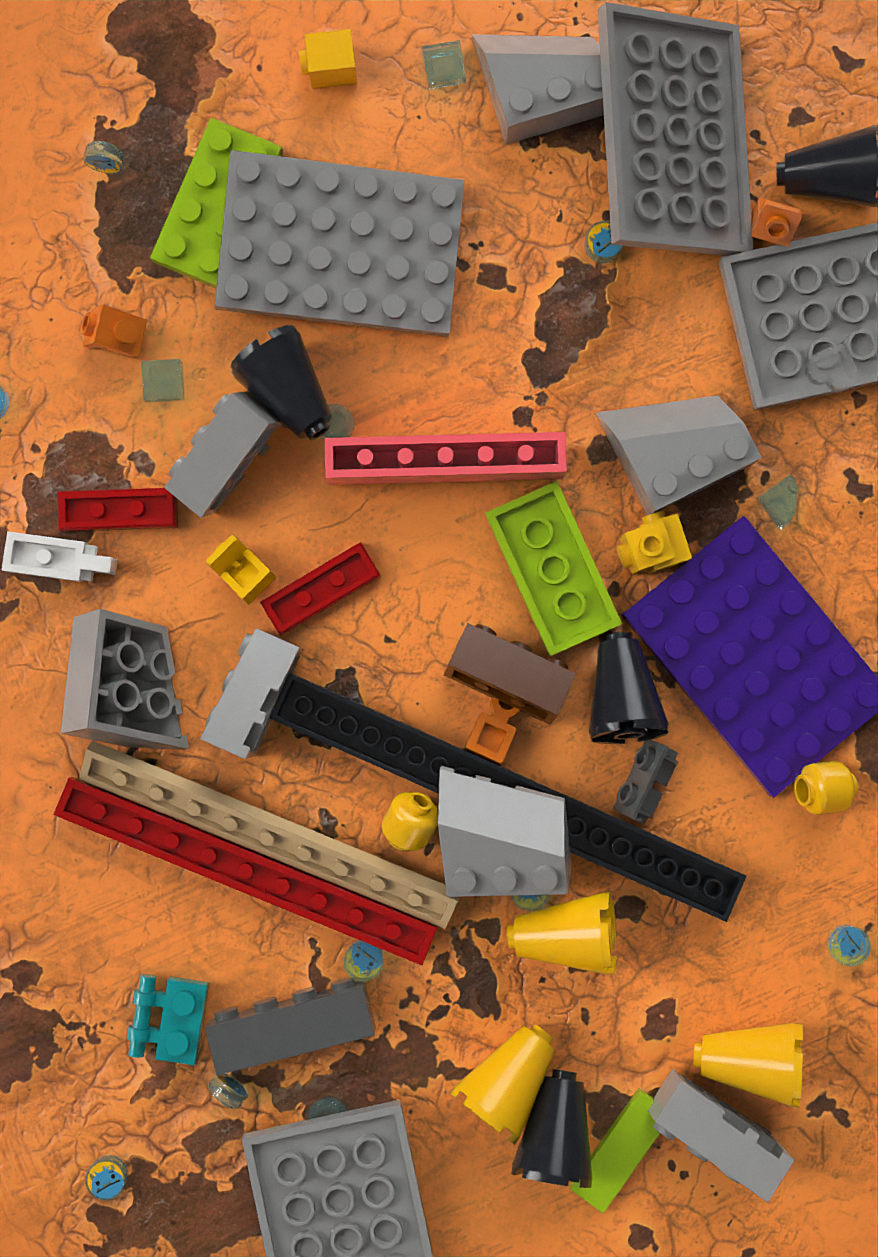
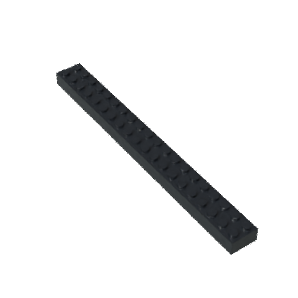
(590, 831)

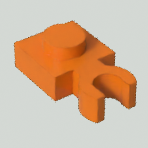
(492, 734)

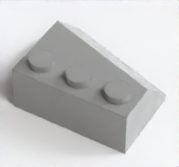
(540, 81)
(678, 447)
(121, 683)
(501, 838)

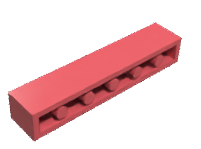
(445, 458)

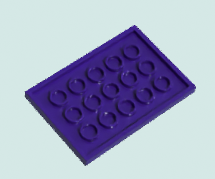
(756, 656)

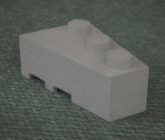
(222, 453)
(251, 694)
(720, 1134)

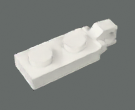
(54, 558)

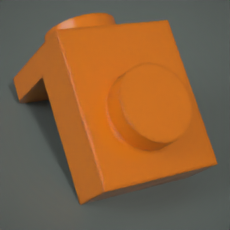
(775, 221)
(113, 331)

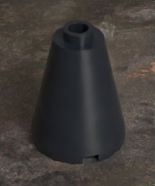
(834, 169)
(284, 381)
(624, 695)
(556, 1134)

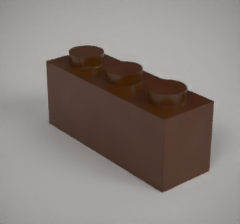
(510, 673)

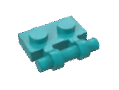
(180, 1022)

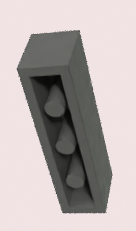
(290, 1026)

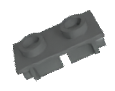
(636, 795)

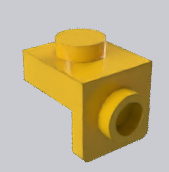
(645, 547)
(240, 569)

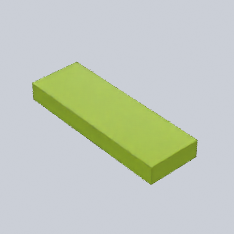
(619, 1152)

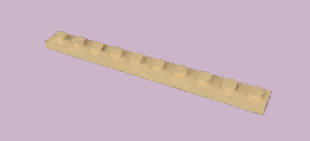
(267, 834)

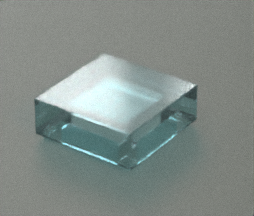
(443, 64)
(162, 380)

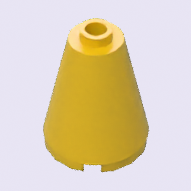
(569, 934)
(756, 1060)
(508, 1081)

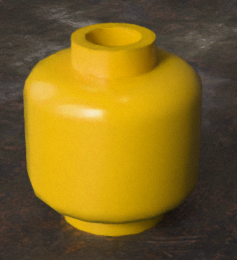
(825, 788)
(410, 821)

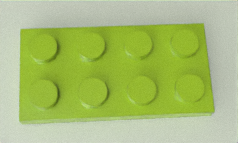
(195, 223)
(553, 568)

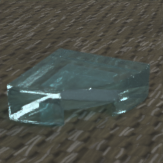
(781, 501)

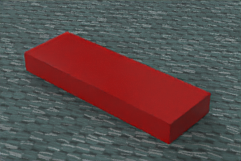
(117, 510)
(320, 589)

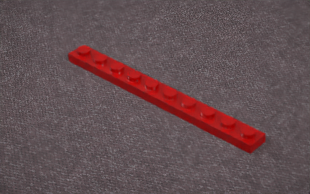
(245, 870)

